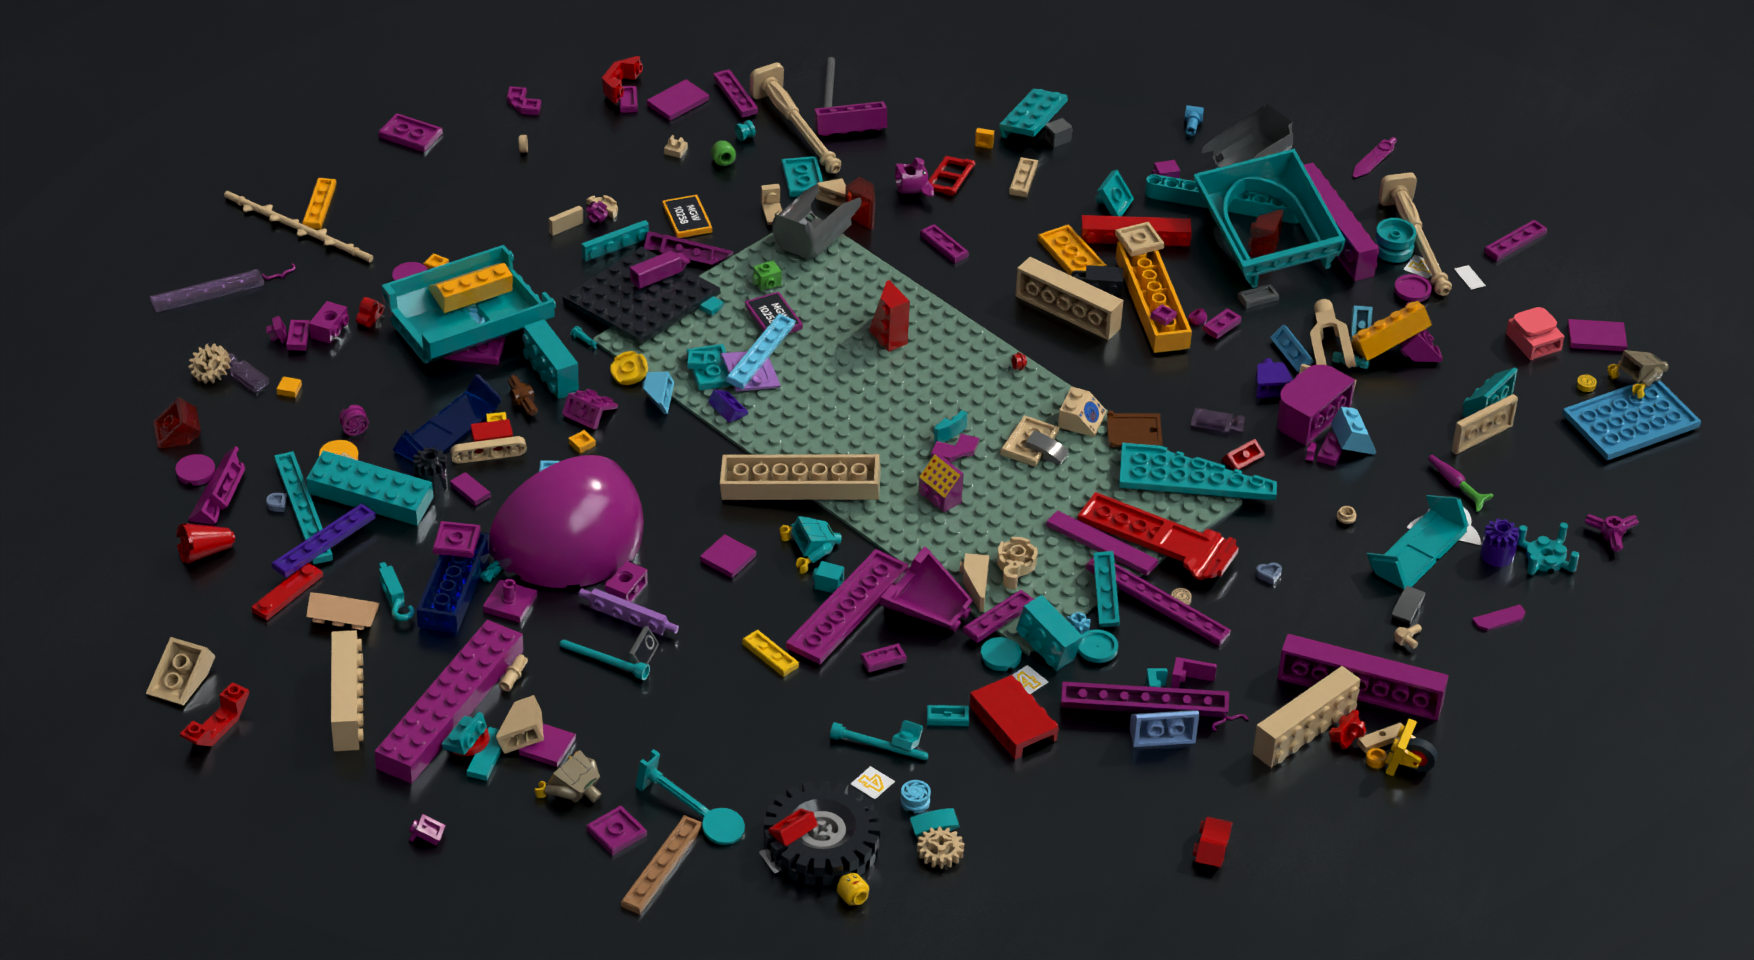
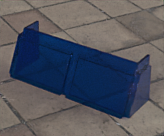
(451, 421)

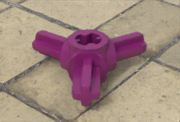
(1612, 528)

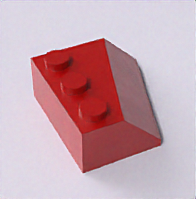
(891, 318)

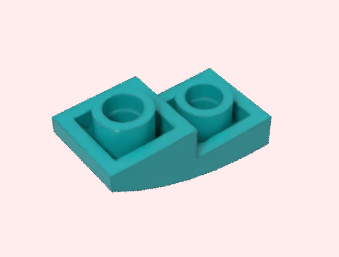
(948, 428)
(938, 818)

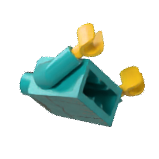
(813, 539)

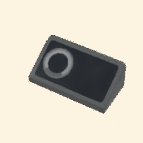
(643, 647)

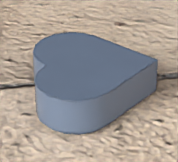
(1269, 573)

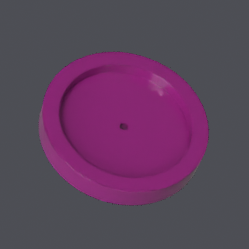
(1412, 288)

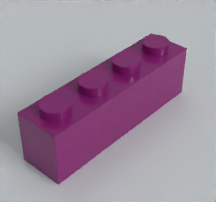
(851, 118)

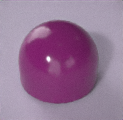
(1198, 317)

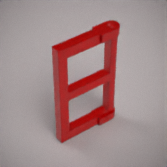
(969, 164)

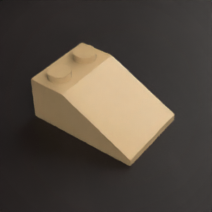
(180, 671)

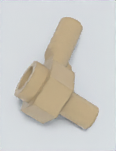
(1404, 636)

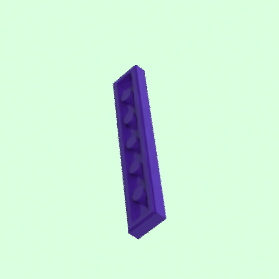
(323, 540)

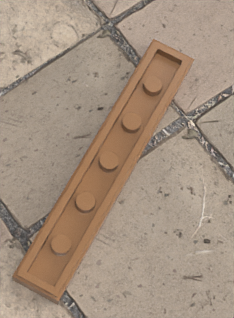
(661, 865)

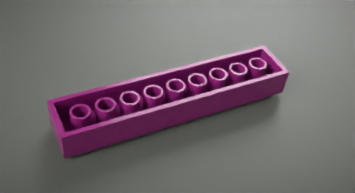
(448, 700)

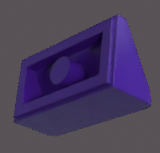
(727, 405)

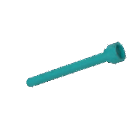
(640, 669)
(839, 732)

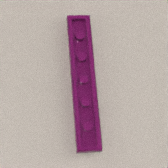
(1102, 542)

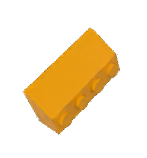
(472, 287)
(1391, 330)

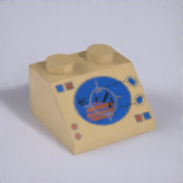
(1081, 412)

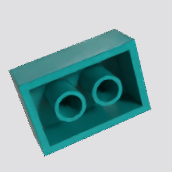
(1048, 633)

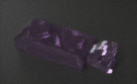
(247, 374)
(1217, 420)

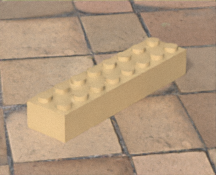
(800, 477)

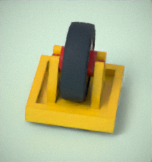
(1411, 751)

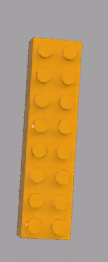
(1149, 289)

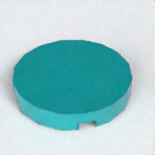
(1001, 654)

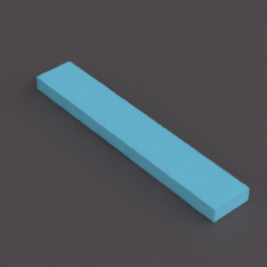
(760, 351)

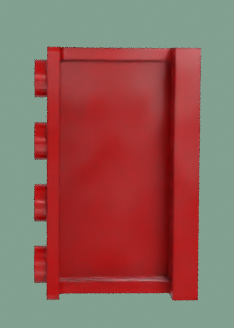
(1012, 715)

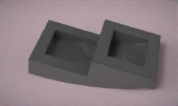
(1051, 449)
(1408, 604)

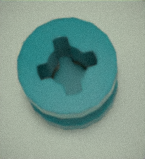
(745, 130)

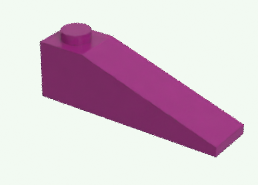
(1421, 347)

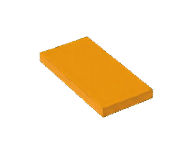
(1069, 249)

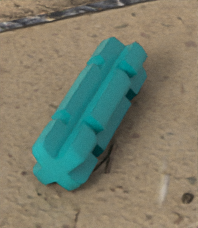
(1338, 357)
(491, 571)

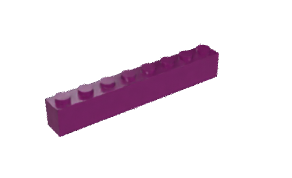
(1143, 699)

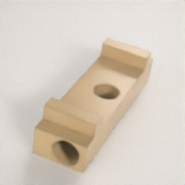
(1379, 738)

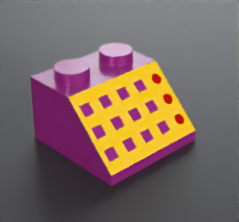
(941, 483)

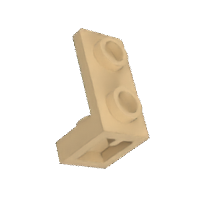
(770, 201)

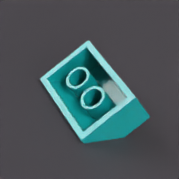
(1494, 389)

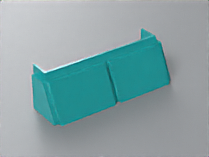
(1422, 543)

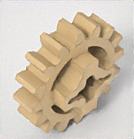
(209, 363)
(940, 847)

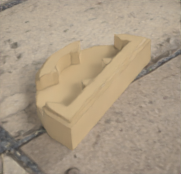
(612, 208)

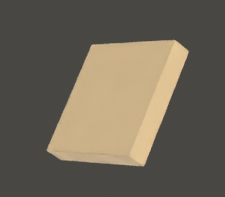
(1139, 239)

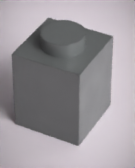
(1058, 132)

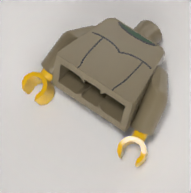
(1642, 367)
(573, 780)

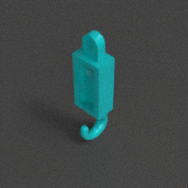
(394, 592)

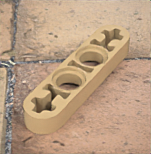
(488, 446)

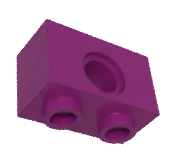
(328, 322)
(627, 581)

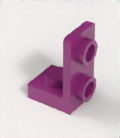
(1192, 668)

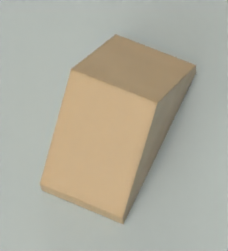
(832, 192)

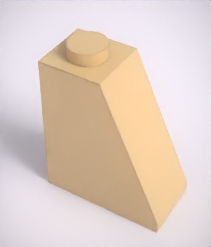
(522, 725)

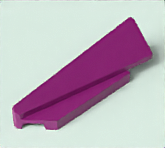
(690, 249)
(219, 489)

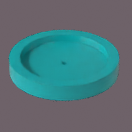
(1098, 646)

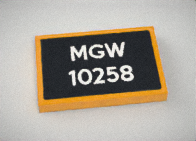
(687, 216)

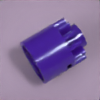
(1499, 543)

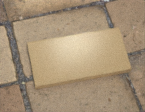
(1484, 424)

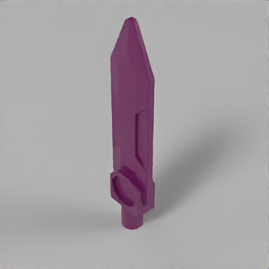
(1374, 157)

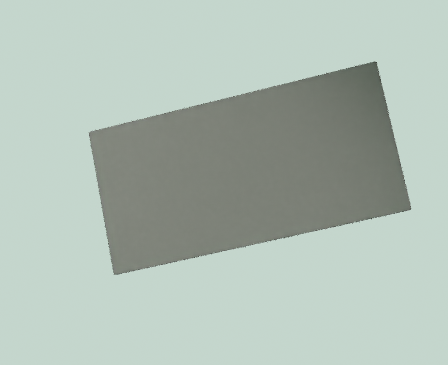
(858, 398)

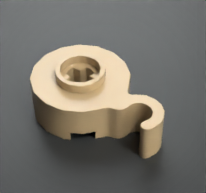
(1016, 559)

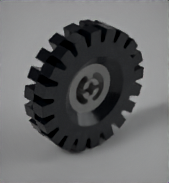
(838, 846)

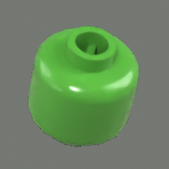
(723, 153)

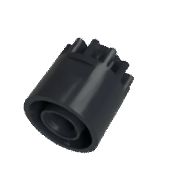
(432, 467)

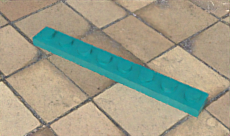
(300, 500)

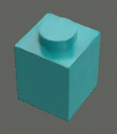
(828, 577)

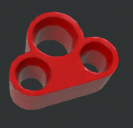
(369, 312)

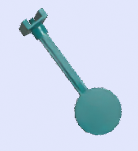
(719, 825)

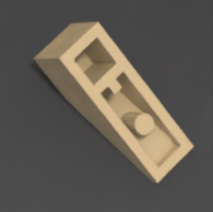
(975, 577)

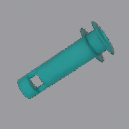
(577, 332)

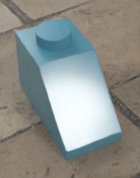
(1360, 319)
(659, 389)

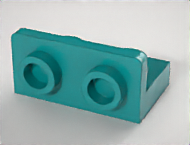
(465, 734)

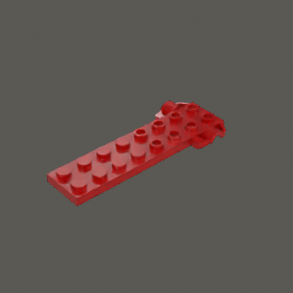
(1201, 553)

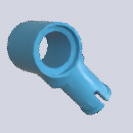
(1193, 117)

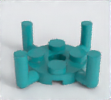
(1554, 549)

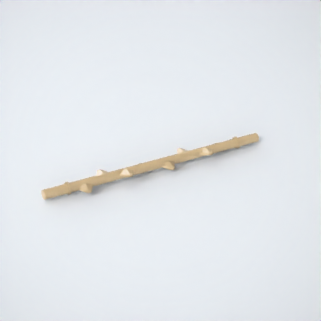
(302, 229)

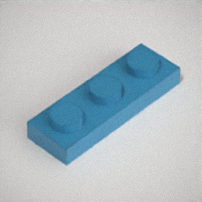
(1291, 348)

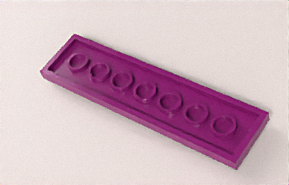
(846, 606)

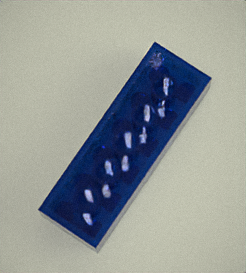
(451, 589)

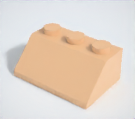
(341, 610)

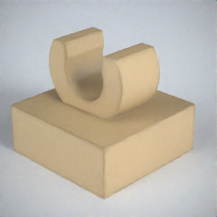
(675, 147)

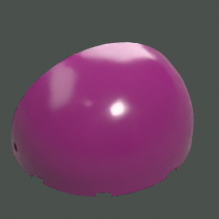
(569, 524)

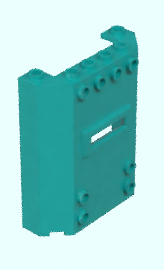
(442, 334)

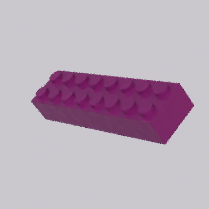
(1359, 250)
(1381, 682)

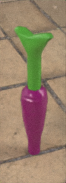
(1457, 480)

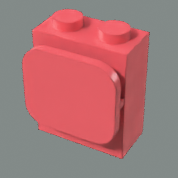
(1535, 333)

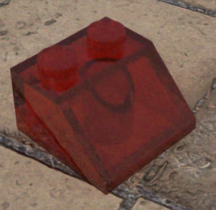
(865, 190)
(1265, 233)
(177, 424)

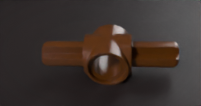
(522, 395)

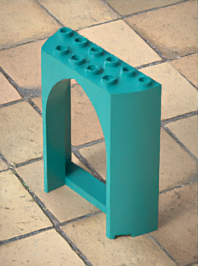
(1286, 179)

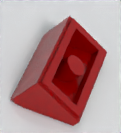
(1244, 455)
(794, 826)

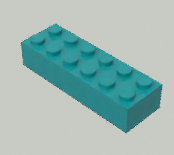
(376, 487)

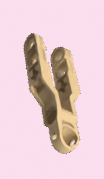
(1326, 318)

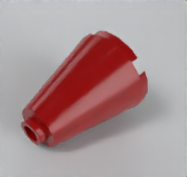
(202, 541)

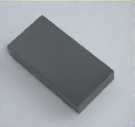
(1258, 296)

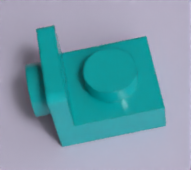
(1156, 677)
(909, 735)

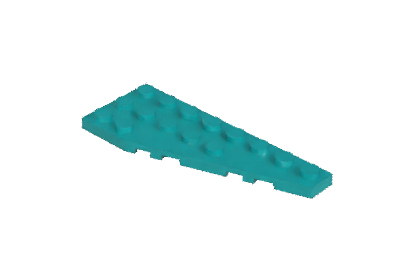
(1161, 470)

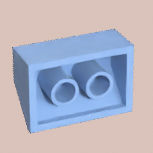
(1164, 728)

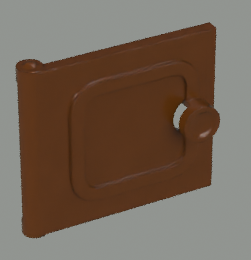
(1134, 428)

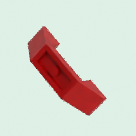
(611, 81)
(232, 704)

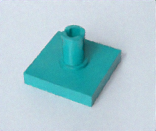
(1114, 194)

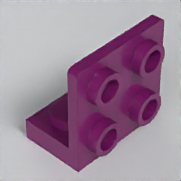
(587, 407)

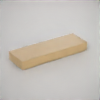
(1023, 177)

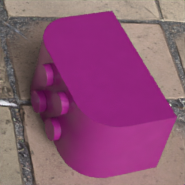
(1312, 402)

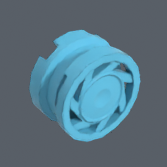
(915, 796)

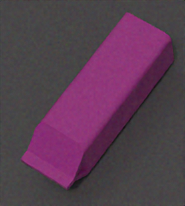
(657, 268)

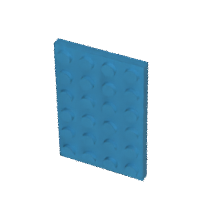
(1623, 423)

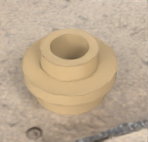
(1346, 515)

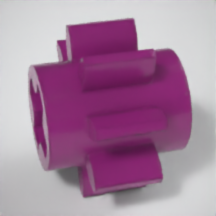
(596, 211)

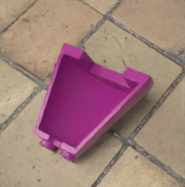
(929, 593)

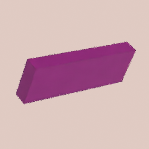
(944, 243)

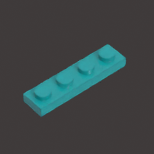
(615, 240)
(1106, 589)

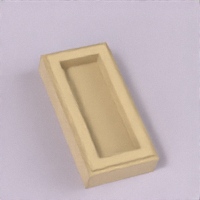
(565, 220)

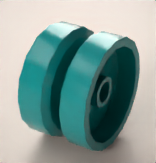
(1395, 240)

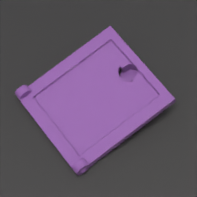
(763, 379)

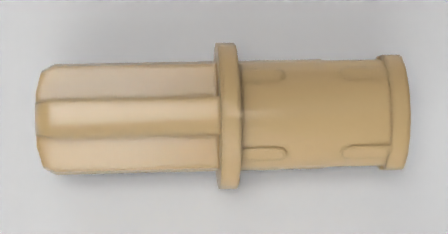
(513, 673)

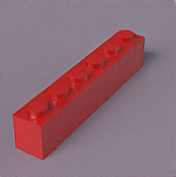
(1102, 228)

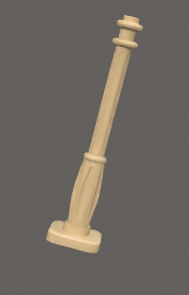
(769, 82)
(1400, 191)

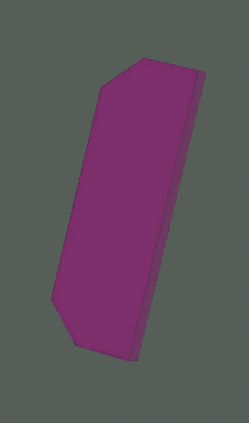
(1500, 618)

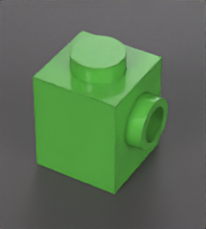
(766, 275)

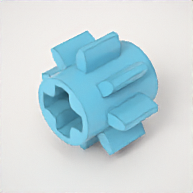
(1079, 622)

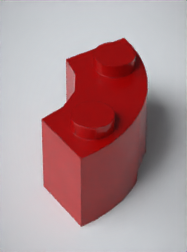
(1213, 841)

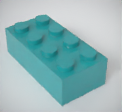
(550, 358)

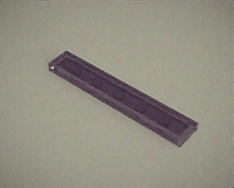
(207, 290)

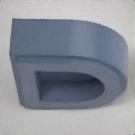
(276, 502)

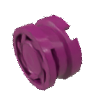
(354, 420)

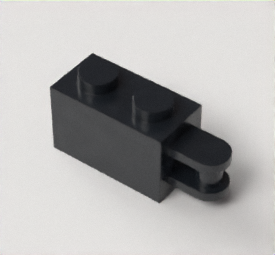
(1102, 277)

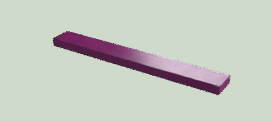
(1167, 605)

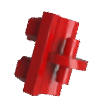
(1349, 729)

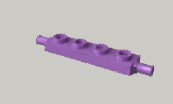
(628, 611)

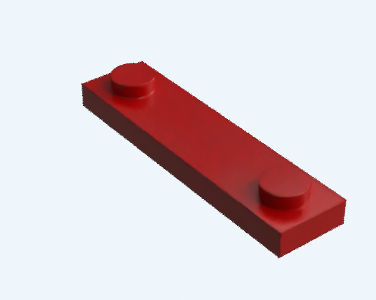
(287, 591)

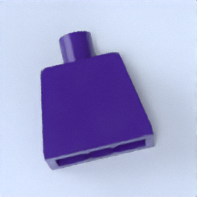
(1271, 378)

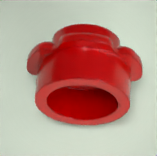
(1018, 361)

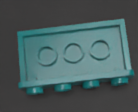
(1032, 113)

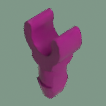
(1311, 451)

